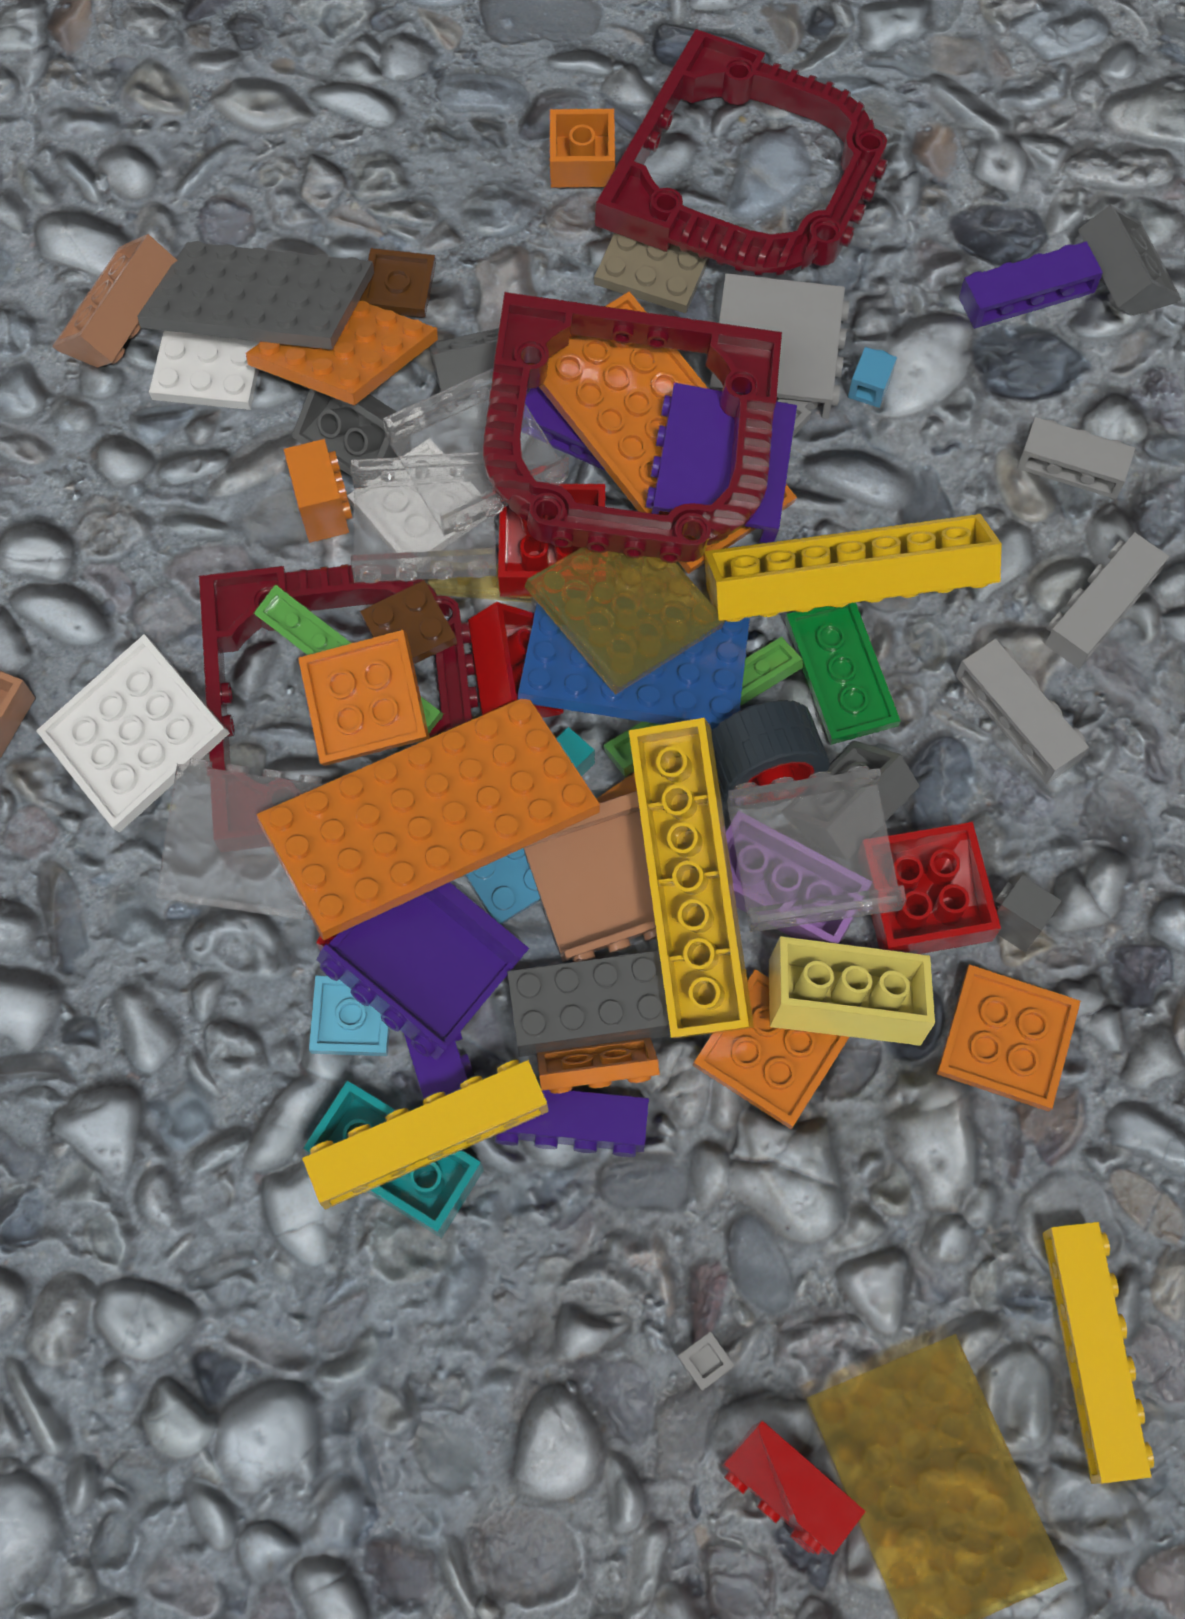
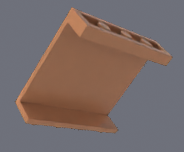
(595, 881)

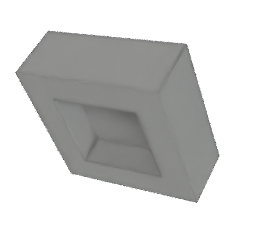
(705, 1361)

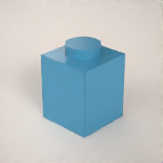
(872, 377)

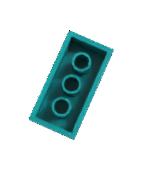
(427, 1195)

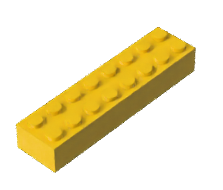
(852, 567)
(690, 879)

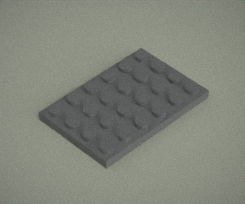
(257, 295)

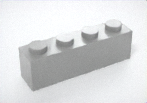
(1106, 600)
(1022, 710)

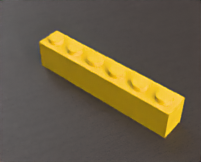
(424, 1134)
(1097, 1354)

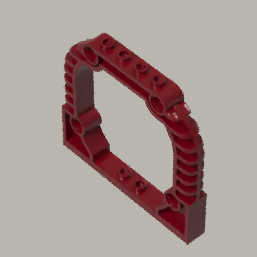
(725, 69)
(739, 356)
(229, 621)

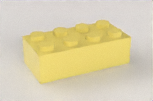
(850, 991)

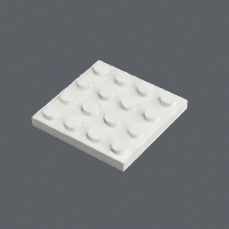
(131, 732)

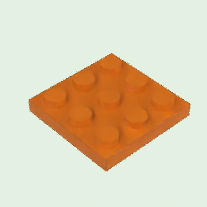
(363, 698)
(1009, 1038)
(769, 1064)

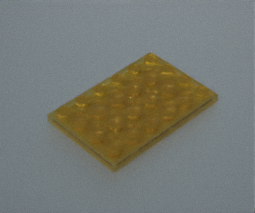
(936, 1487)

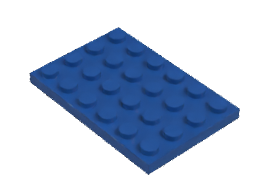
(691, 686)

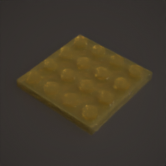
(624, 611)

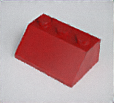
(499, 650)

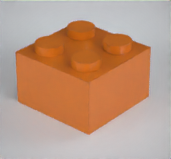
(581, 147)
(318, 490)

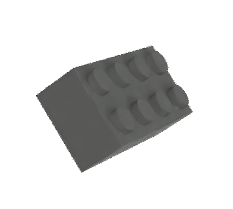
(588, 1003)

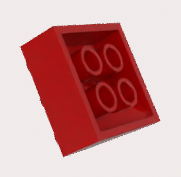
(522, 555)
(944, 891)
(792, 1490)

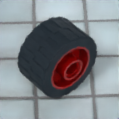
(767, 745)

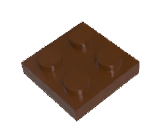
(400, 281)
(417, 615)

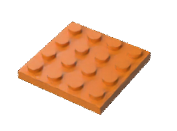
(365, 355)

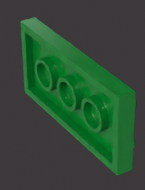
(842, 672)

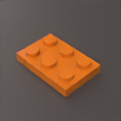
(597, 1065)

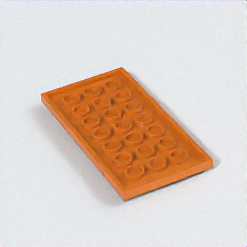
(615, 406)
(426, 816)

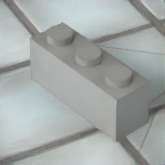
(1076, 458)

